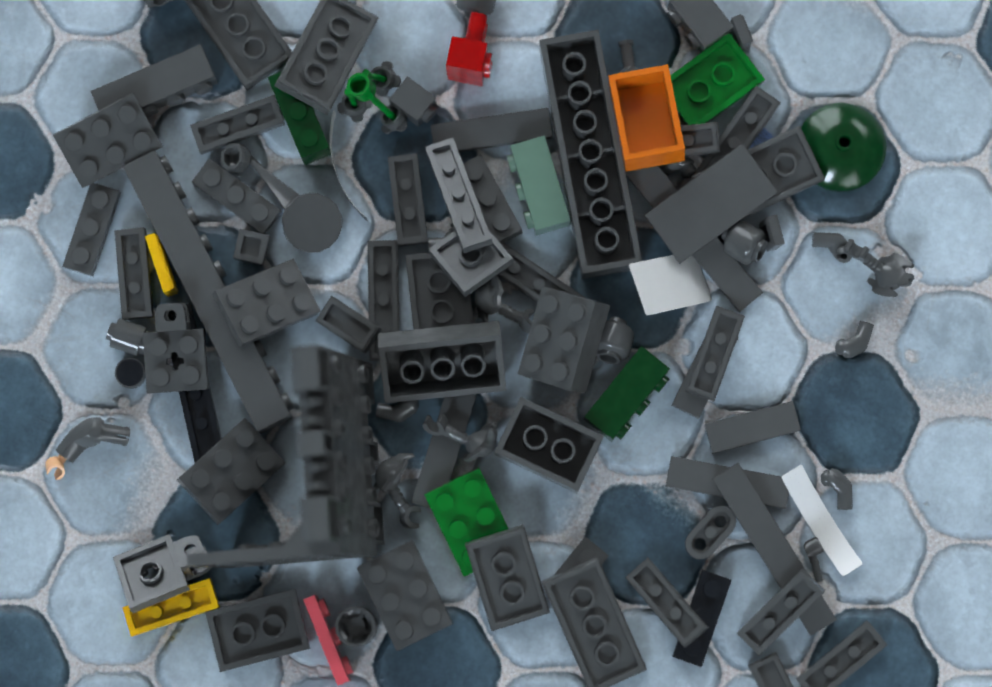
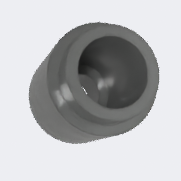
(126, 337)

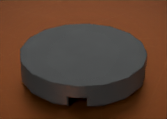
(311, 222)

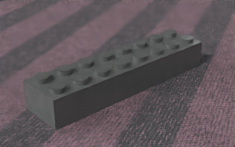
(590, 154)

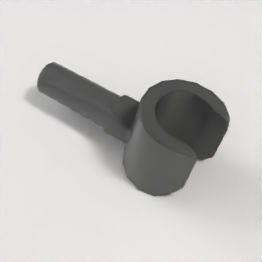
(813, 548)

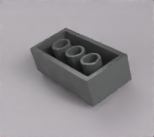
(441, 362)

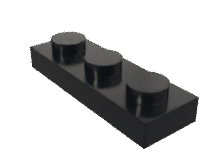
(707, 603)

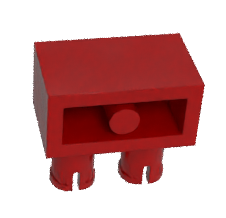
(469, 56)

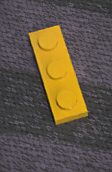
(196, 601)

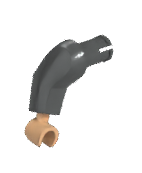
(82, 436)

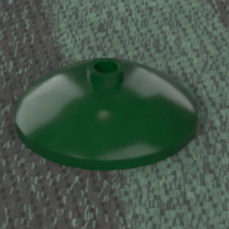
(848, 166)

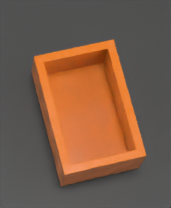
(647, 118)

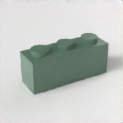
(538, 186)

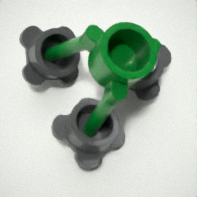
(361, 96)

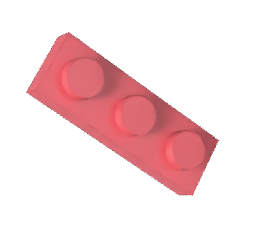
(328, 638)

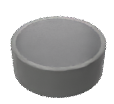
(130, 373)

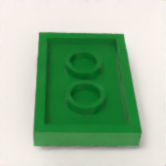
(714, 81)
(465, 513)

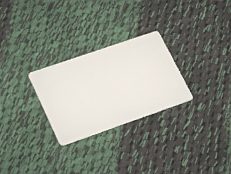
(669, 285)

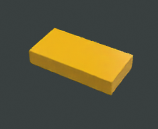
(161, 265)

